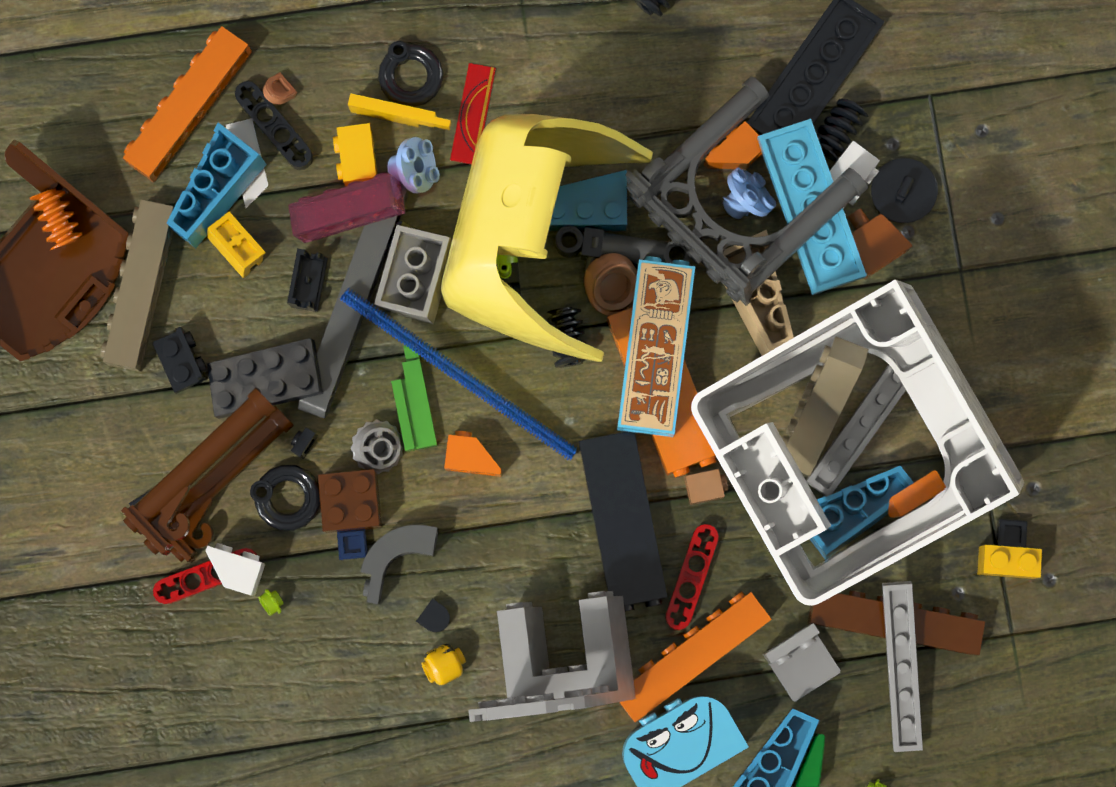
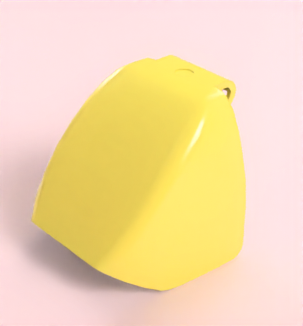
(510, 214)

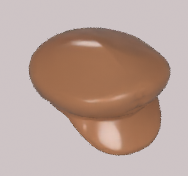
(610, 283)

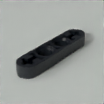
(271, 127)

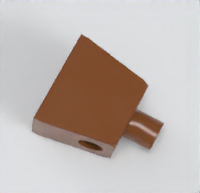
(877, 241)

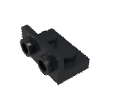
(179, 360)

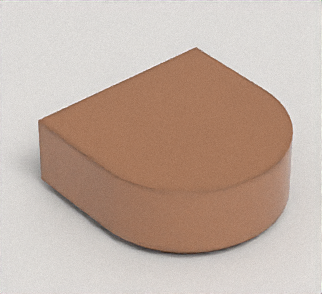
(278, 90)

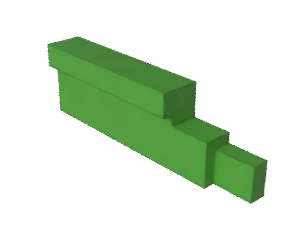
(414, 405)

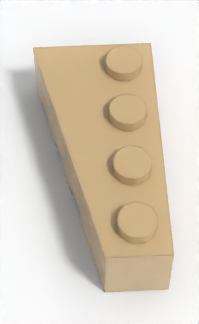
(766, 313)

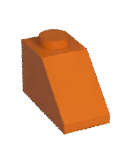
(469, 456)

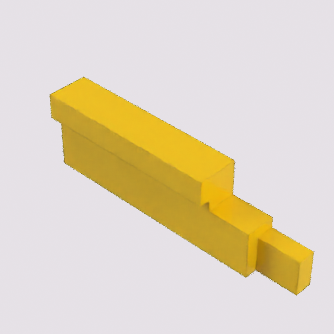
(395, 112)

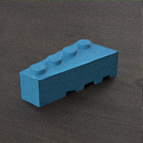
(215, 185)

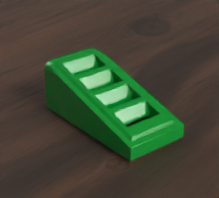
(812, 765)

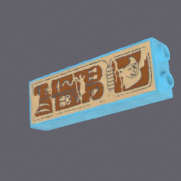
(656, 347)

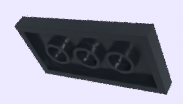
(278, 373)

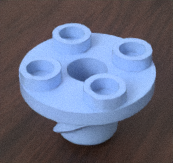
(414, 165)
(747, 195)

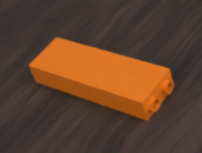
(688, 444)

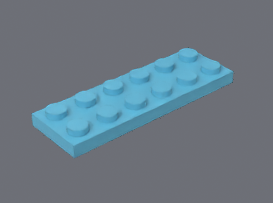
(799, 178)

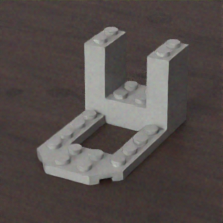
(540, 690)

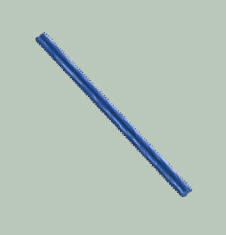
(462, 377)

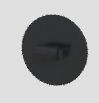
(904, 190)

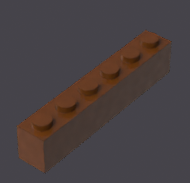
(932, 627)

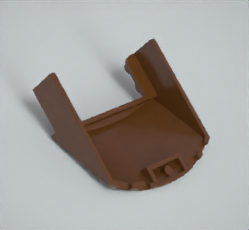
(58, 290)

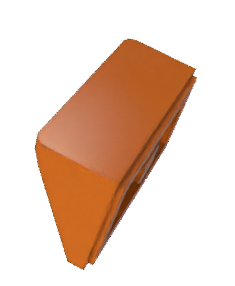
(915, 494)

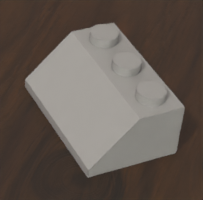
(414, 274)

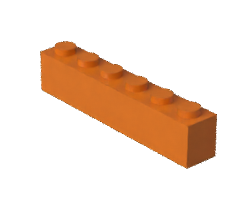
(187, 103)
(695, 654)

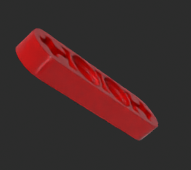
(204, 570)
(692, 577)

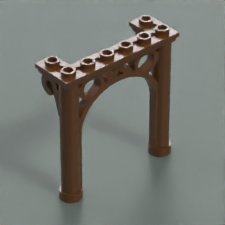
(173, 510)

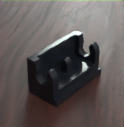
(307, 280)

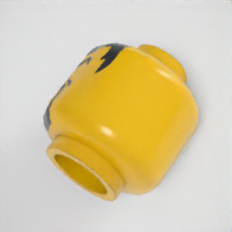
(443, 664)

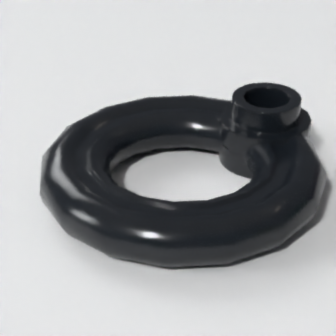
(411, 52)
(282, 521)

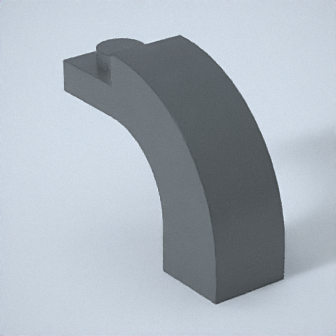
(394, 544)

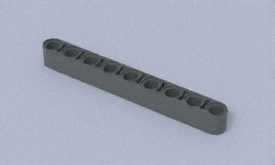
(344, 320)

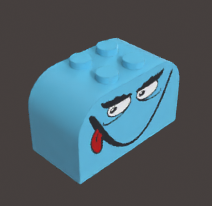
(681, 743)

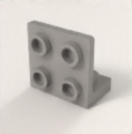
(802, 662)

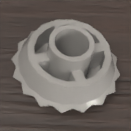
(377, 446)

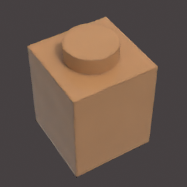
(705, 486)

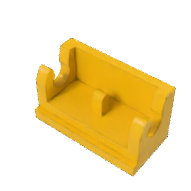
(235, 244)

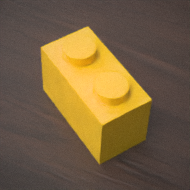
(356, 153)
(1009, 561)

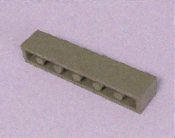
(139, 287)
(823, 401)

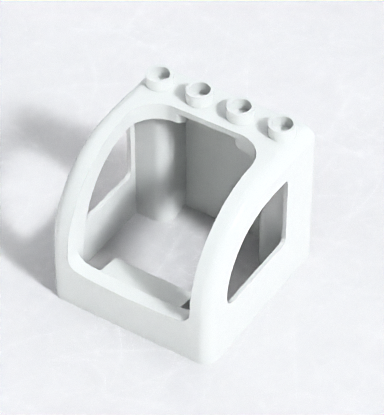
(775, 491)

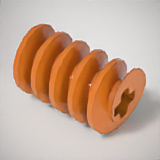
(56, 217)

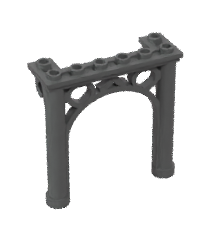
(748, 275)

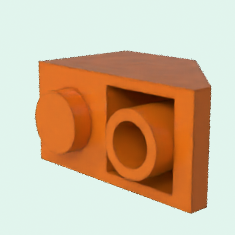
(736, 151)

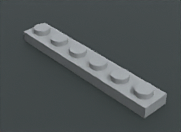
(857, 432)
(902, 666)

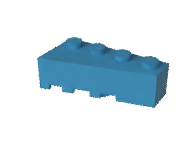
(592, 204)
(857, 509)
(782, 754)

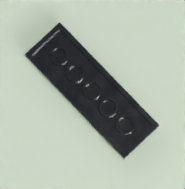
(818, 67)

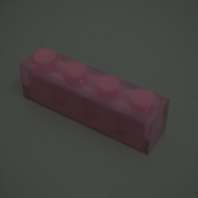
(346, 208)

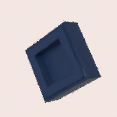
(352, 544)

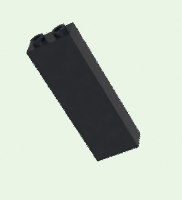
(623, 519)

